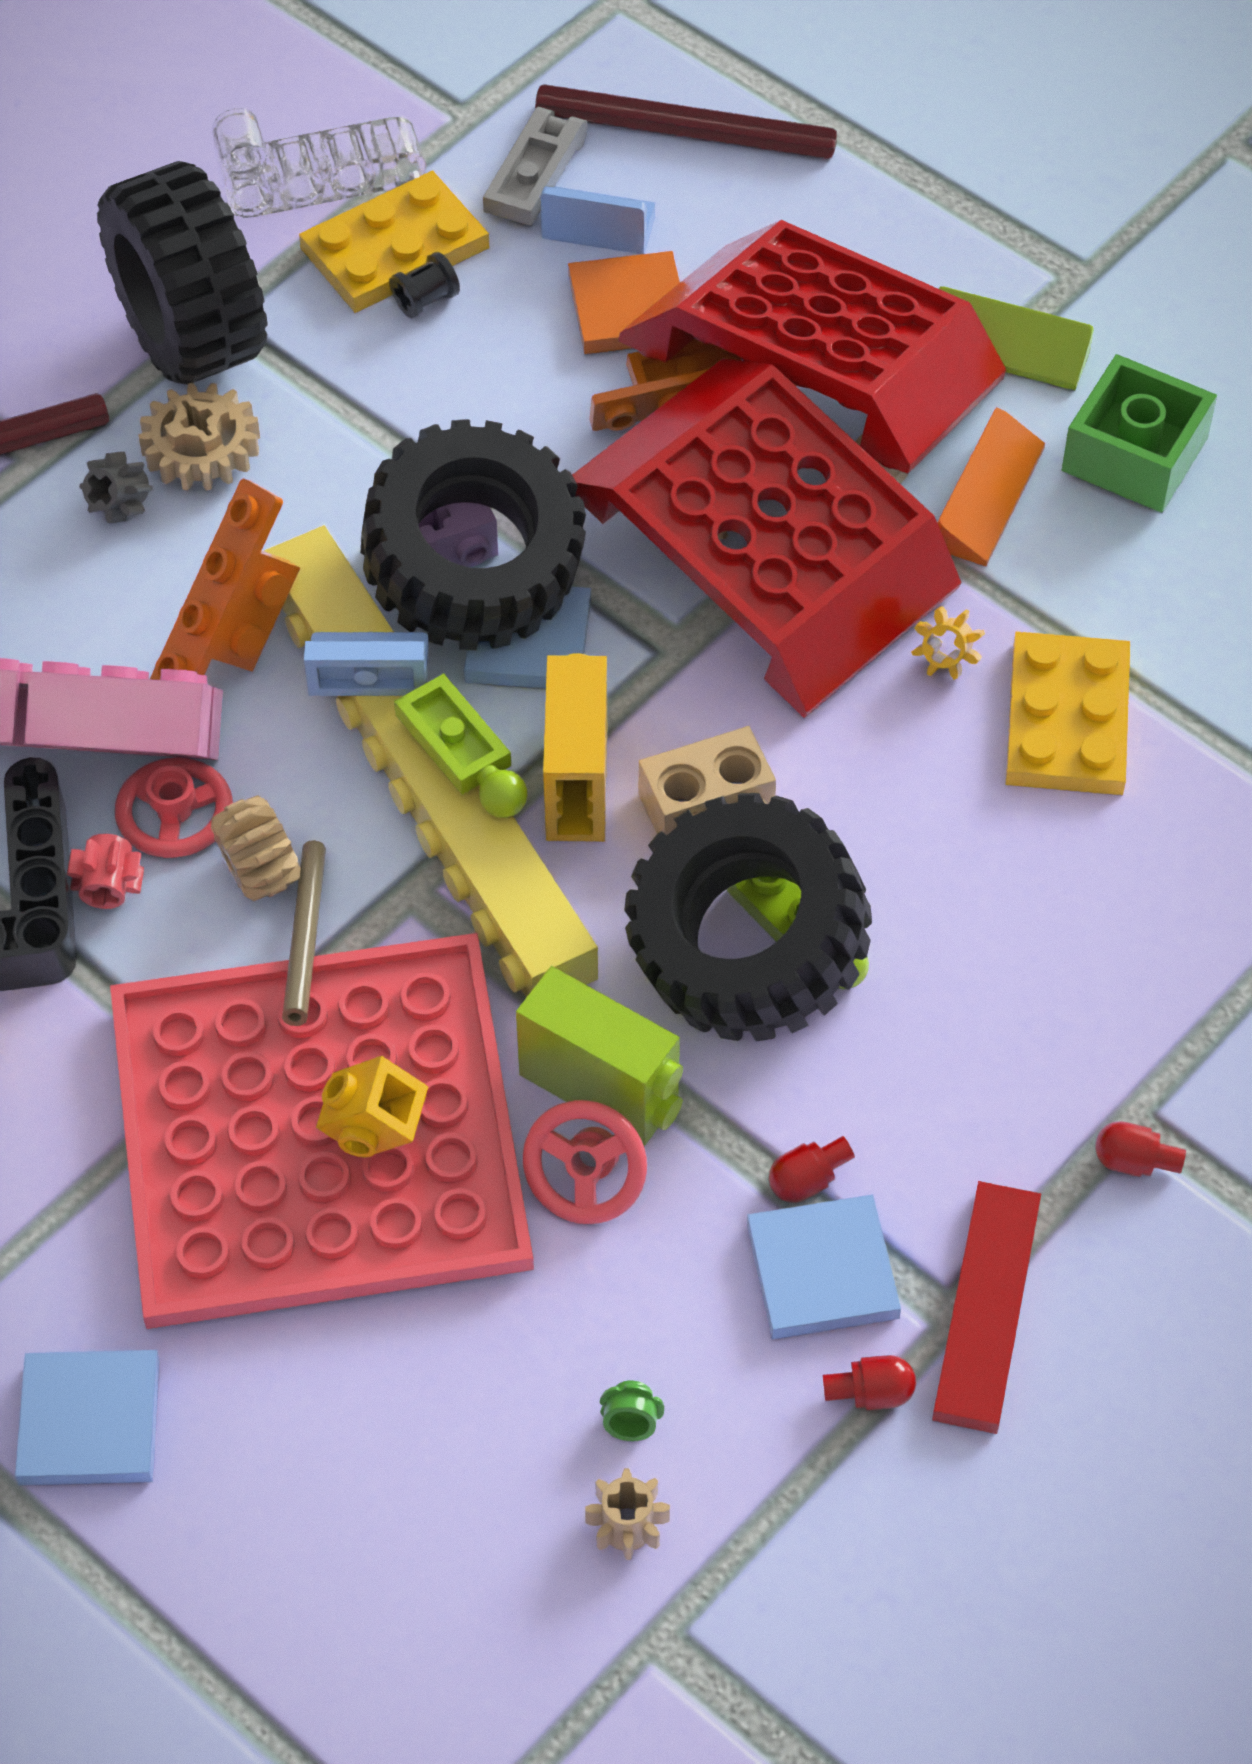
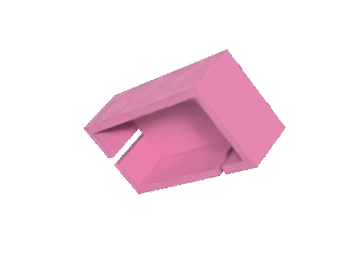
(109, 712)

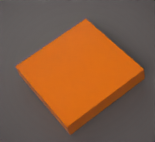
(616, 292)

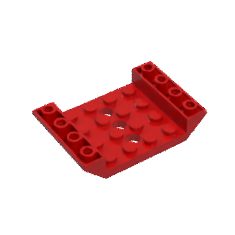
(835, 327)
(811, 587)

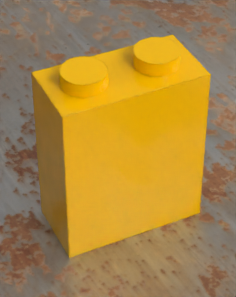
(575, 748)

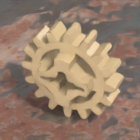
(199, 436)

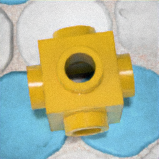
(371, 1107)

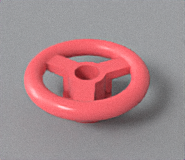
(171, 793)
(597, 1142)

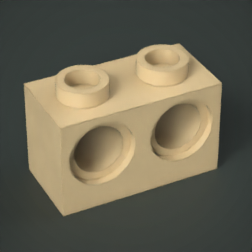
(702, 774)

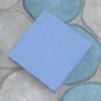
(525, 660)
(823, 1266)
(88, 1417)

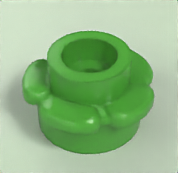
(630, 1410)

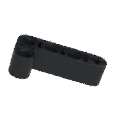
(33, 872)

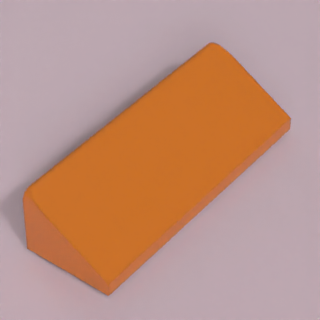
(989, 488)

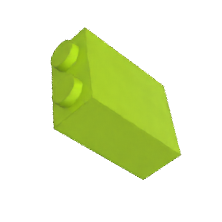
(599, 1052)

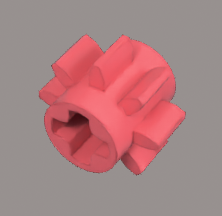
(105, 871)

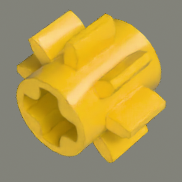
(964, 641)

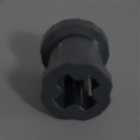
(424, 285)

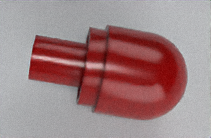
(1136, 1150)
(807, 1169)
(874, 1383)

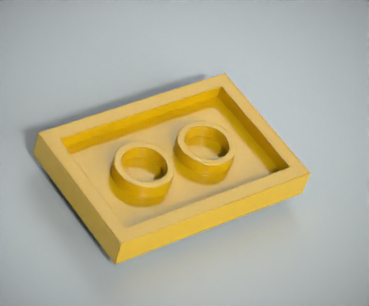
(392, 236)
(1068, 713)

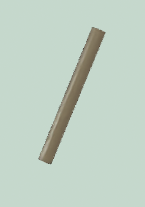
(304, 934)

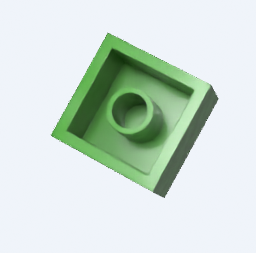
(1138, 432)

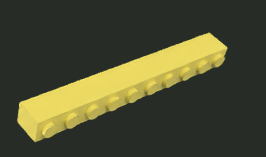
(483, 855)

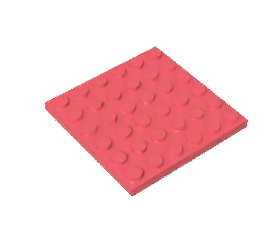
(259, 1207)

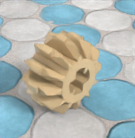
(255, 848)

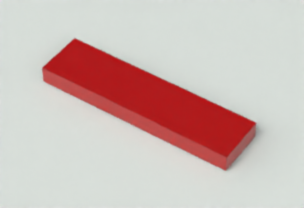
(987, 1308)

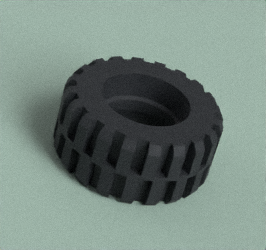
(182, 272)
(487, 470)
(707, 858)

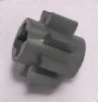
(115, 487)

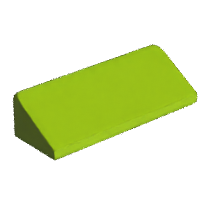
(1033, 341)

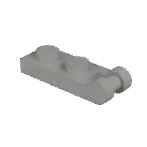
(532, 164)

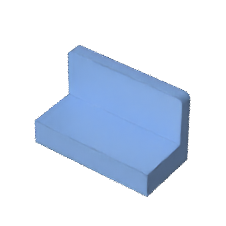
(596, 219)
(366, 663)

